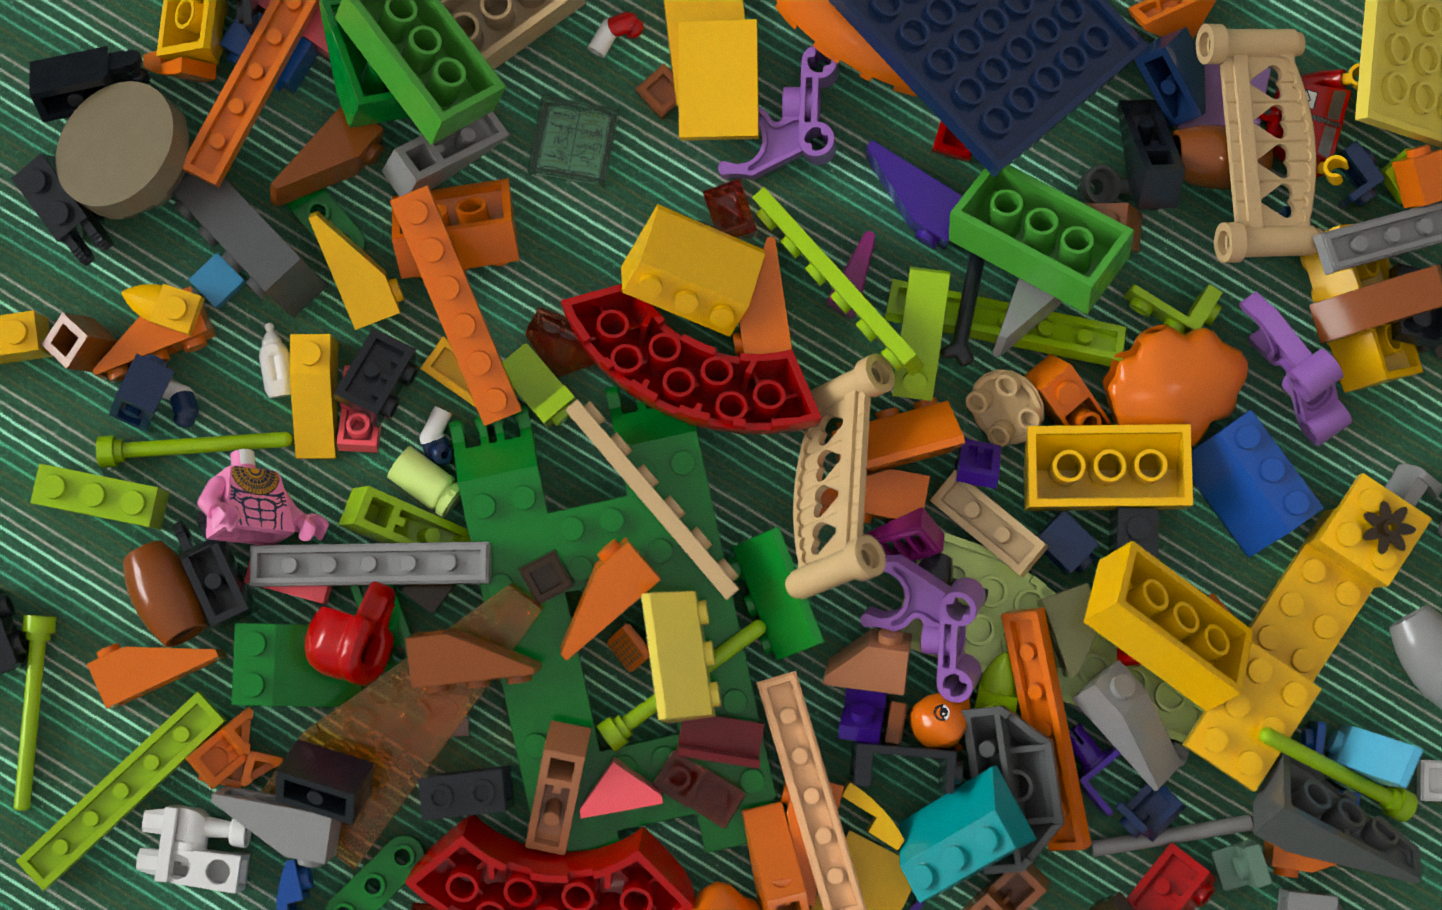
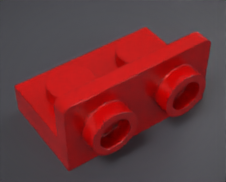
(1173, 883)

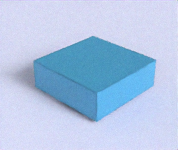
(217, 281)

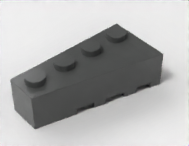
(249, 243)

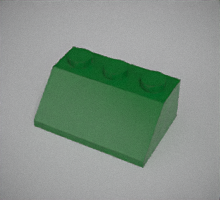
(788, 621)

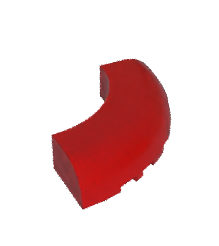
(685, 375)
(488, 871)

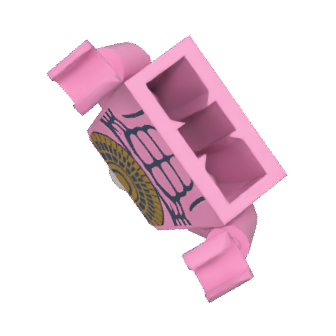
(253, 506)

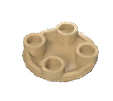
(1005, 406)

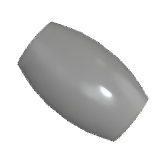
(1419, 650)

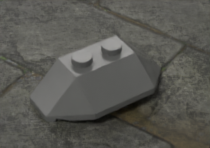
(1029, 769)

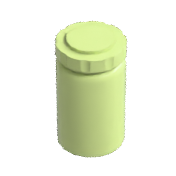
(425, 481)

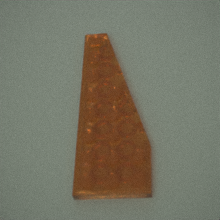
(405, 726)

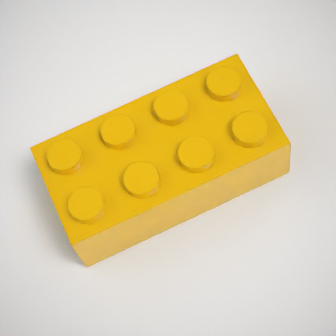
(1169, 626)

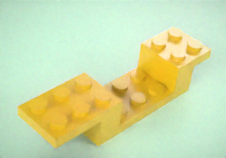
(1301, 630)

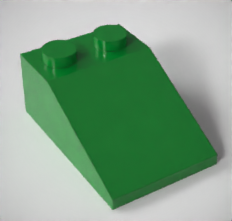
(357, 85)
(274, 670)

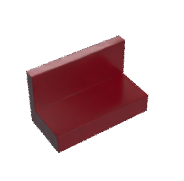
(722, 740)

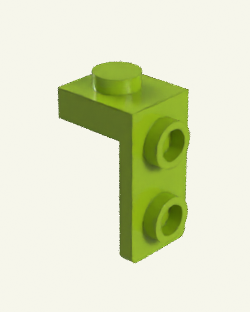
(1202, 311)
(538, 386)

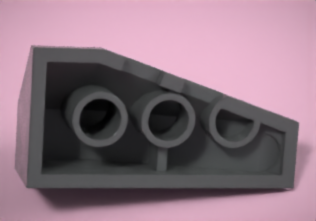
(1316, 820)

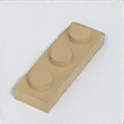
(989, 524)

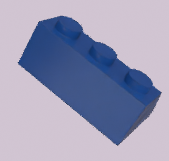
(1251, 484)

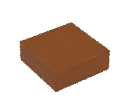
(658, 91)
(894, 722)

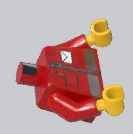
(1328, 107)

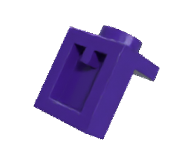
(978, 463)
(862, 716)

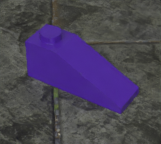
(918, 196)

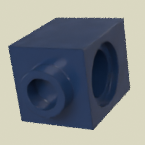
(1068, 544)

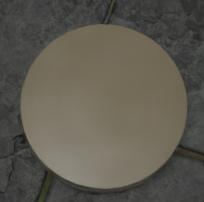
(123, 150)

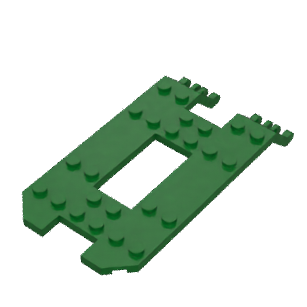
(509, 508)

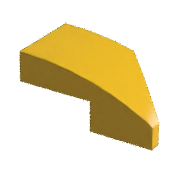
(881, 824)

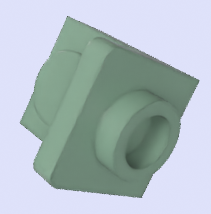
(1241, 866)

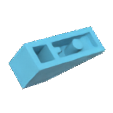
(1374, 755)

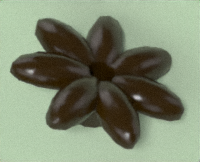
(1381, 529)

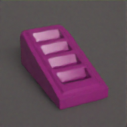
(857, 268)
(914, 523)

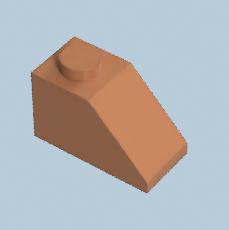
(872, 663)

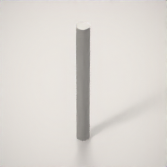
(1173, 834)

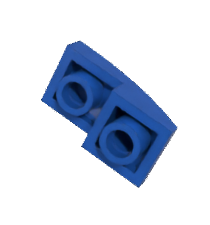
(294, 885)

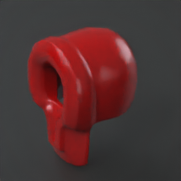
(353, 645)

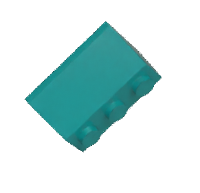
(961, 835)

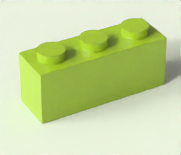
(100, 496)

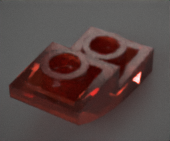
(700, 789)

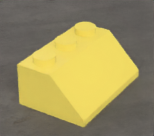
(680, 656)

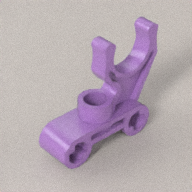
(799, 124)
(1308, 377)
(942, 620)

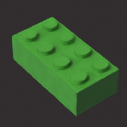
(423, 62)
(1041, 236)

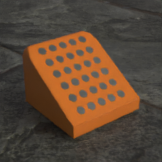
(629, 647)

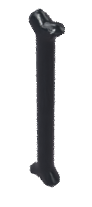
(959, 345)

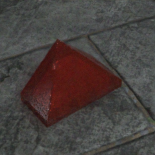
(731, 210)
(556, 343)

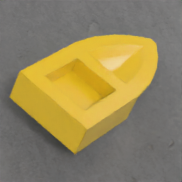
(165, 306)

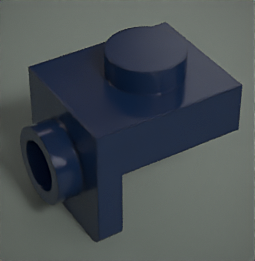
(1361, 173)
(1150, 811)

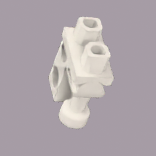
(184, 850)

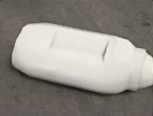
(274, 364)

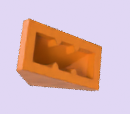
(1168, 16)

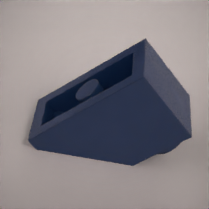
(1175, 76)
(141, 391)

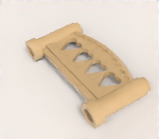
(1256, 227)
(849, 552)

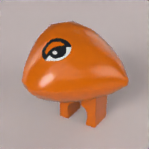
(938, 722)

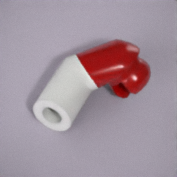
(612, 28)

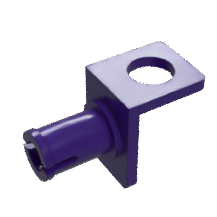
(1093, 761)

